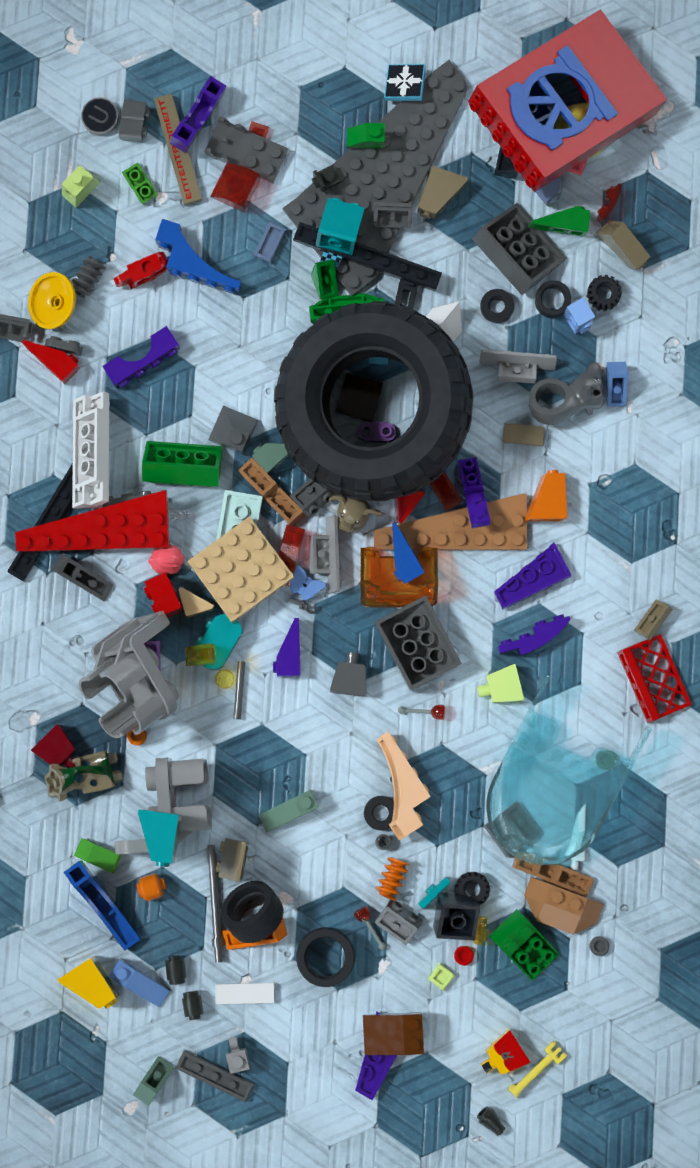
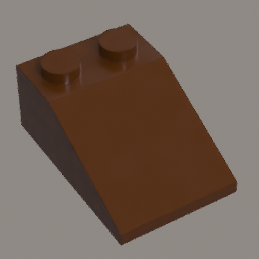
(393, 1034)

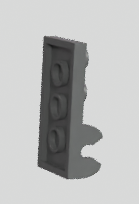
(241, 147)

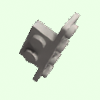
(517, 365)
(325, 554)

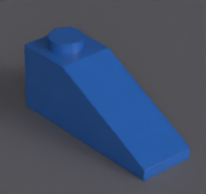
(405, 561)

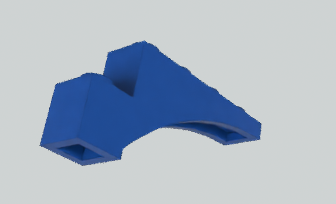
(187, 263)
(102, 903)

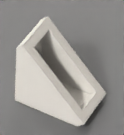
(448, 318)

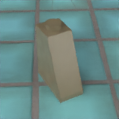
(440, 191)
(623, 244)

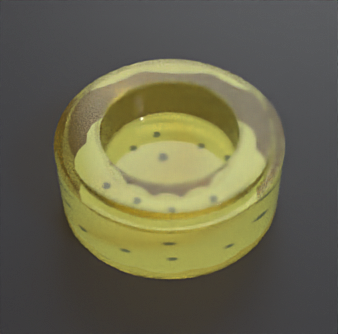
(224, 679)

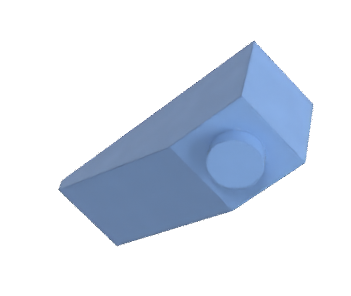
(138, 982)

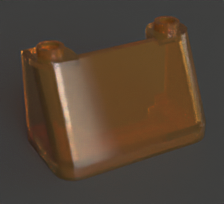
(382, 587)

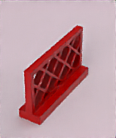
(639, 684)

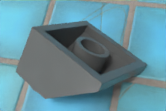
(233, 430)

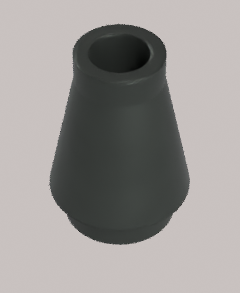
(490, 1120)

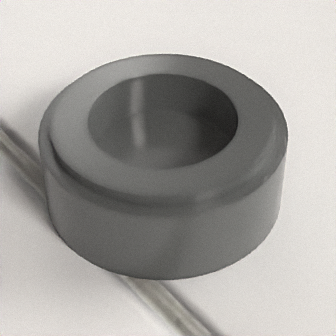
(599, 946)

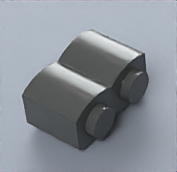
(133, 121)

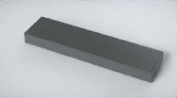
(214, 1076)

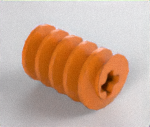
(392, 878)

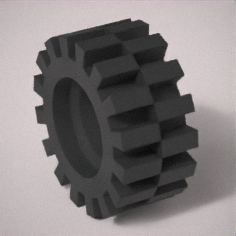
(607, 282)
(473, 877)

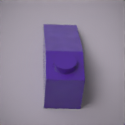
(288, 657)

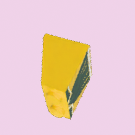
(91, 983)

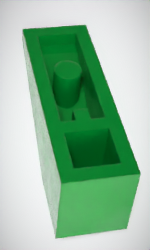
(569, 221)

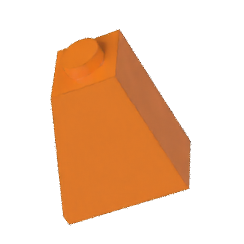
(549, 499)

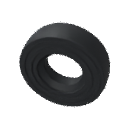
(497, 294)
(369, 808)

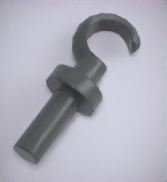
(301, 604)

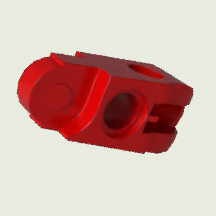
(143, 270)

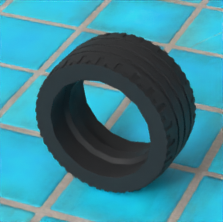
(263, 922)
(308, 974)

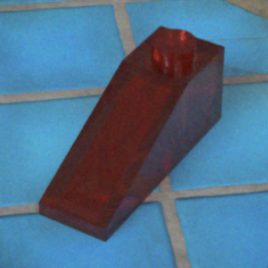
(291, 547)

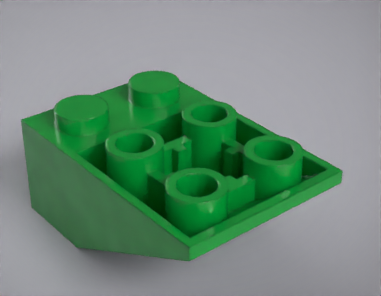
(524, 945)

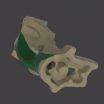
(62, 780)

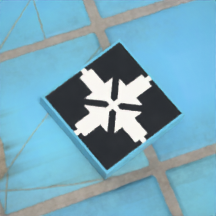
(405, 82)

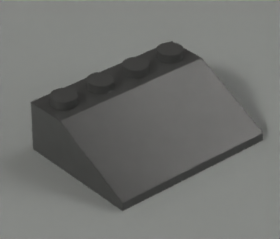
(518, 251)
(417, 643)

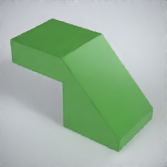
(97, 855)

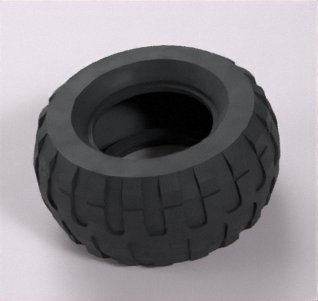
(320, 359)

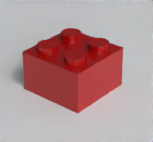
(163, 595)

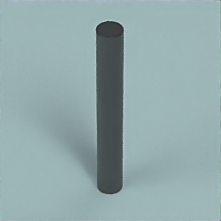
(239, 690)

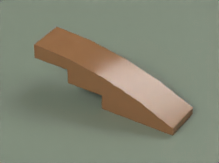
(557, 875)

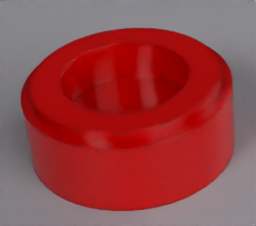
(463, 955)

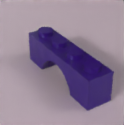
(198, 115)
(162, 346)

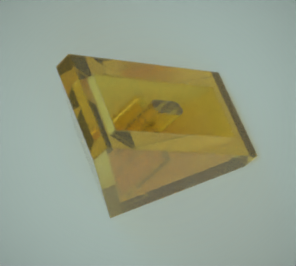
(200, 655)

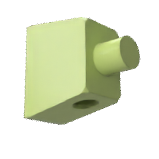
(79, 185)
(502, 686)

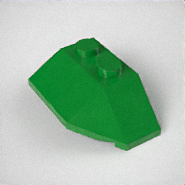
(337, 302)

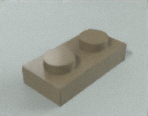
(653, 619)

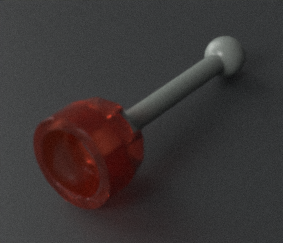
(437, 711)
(363, 915)

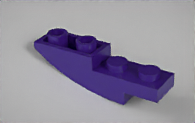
(474, 492)
(542, 634)

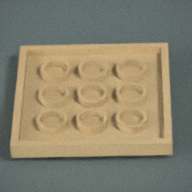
(241, 569)

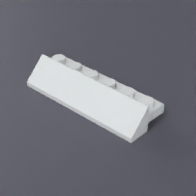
(91, 451)

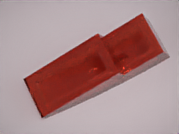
(445, 492)

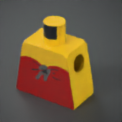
(505, 1054)

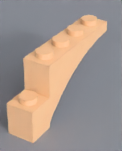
(407, 788)

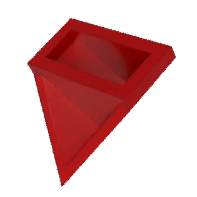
(405, 505)

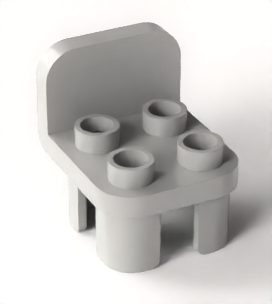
(133, 676)
(164, 779)

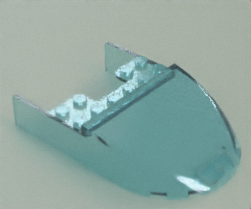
(549, 800)

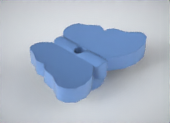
(313, 586)

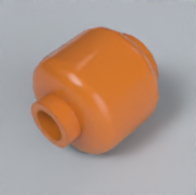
(151, 887)

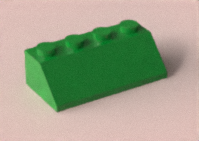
(181, 463)

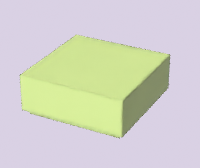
(441, 976)

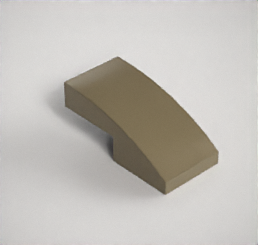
(523, 434)

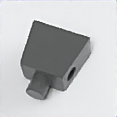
(349, 677)

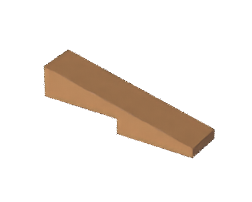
(271, 492)

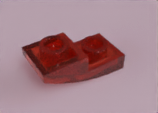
(611, 198)

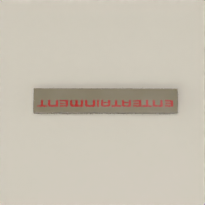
(180, 160)

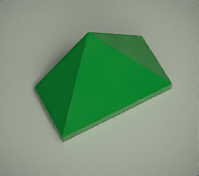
(325, 279)

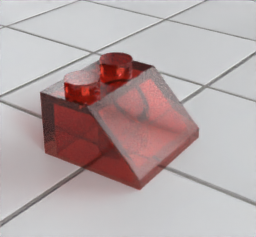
(236, 186)

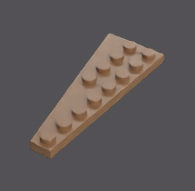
(454, 529)

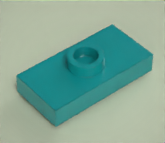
(432, 892)

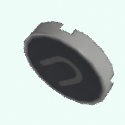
(99, 116)

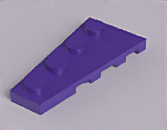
(533, 578)
(373, 1072)

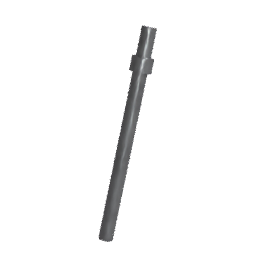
(217, 941)

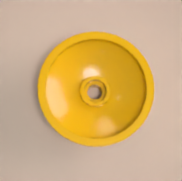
(45, 299)

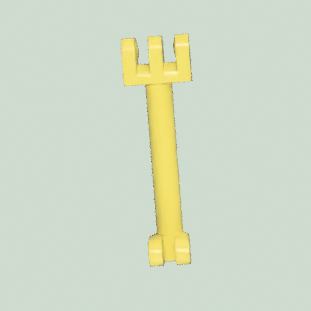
(552, 1056)

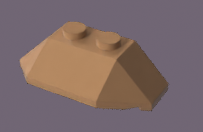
(561, 907)

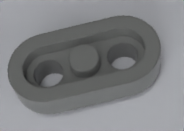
(72, 347)

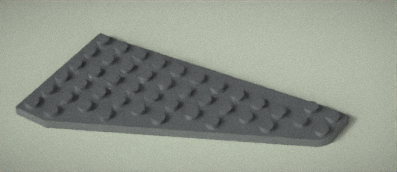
(388, 173)

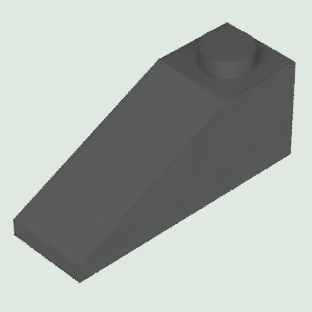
(82, 577)

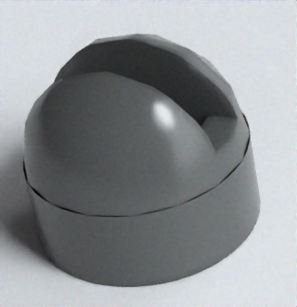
(385, 839)

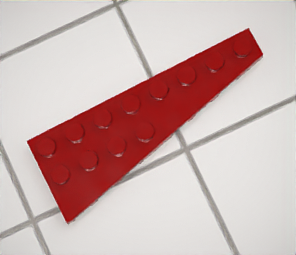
(127, 524)

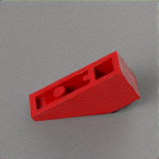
(57, 361)

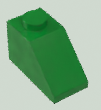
(366, 136)

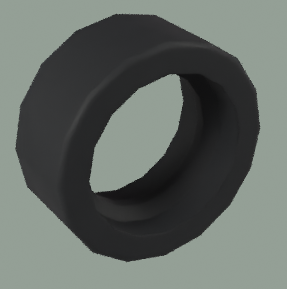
(552, 285)

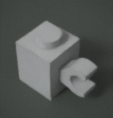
(237, 1057)

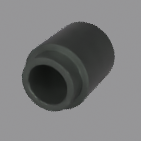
(175, 970)
(192, 1005)

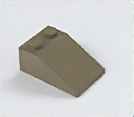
(233, 859)

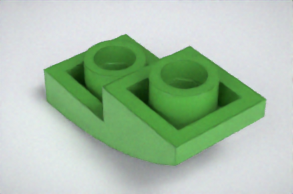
(139, 183)

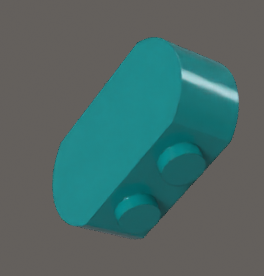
(224, 636)

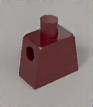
(56, 748)

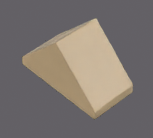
(193, 604)

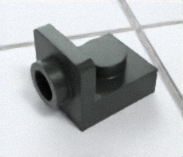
(326, 178)

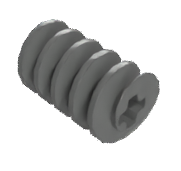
(87, 276)

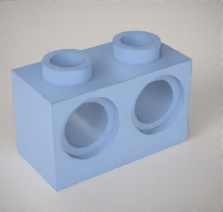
(579, 316)

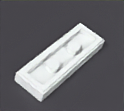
(244, 993)

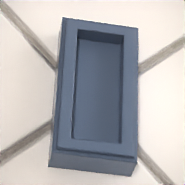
(269, 243)

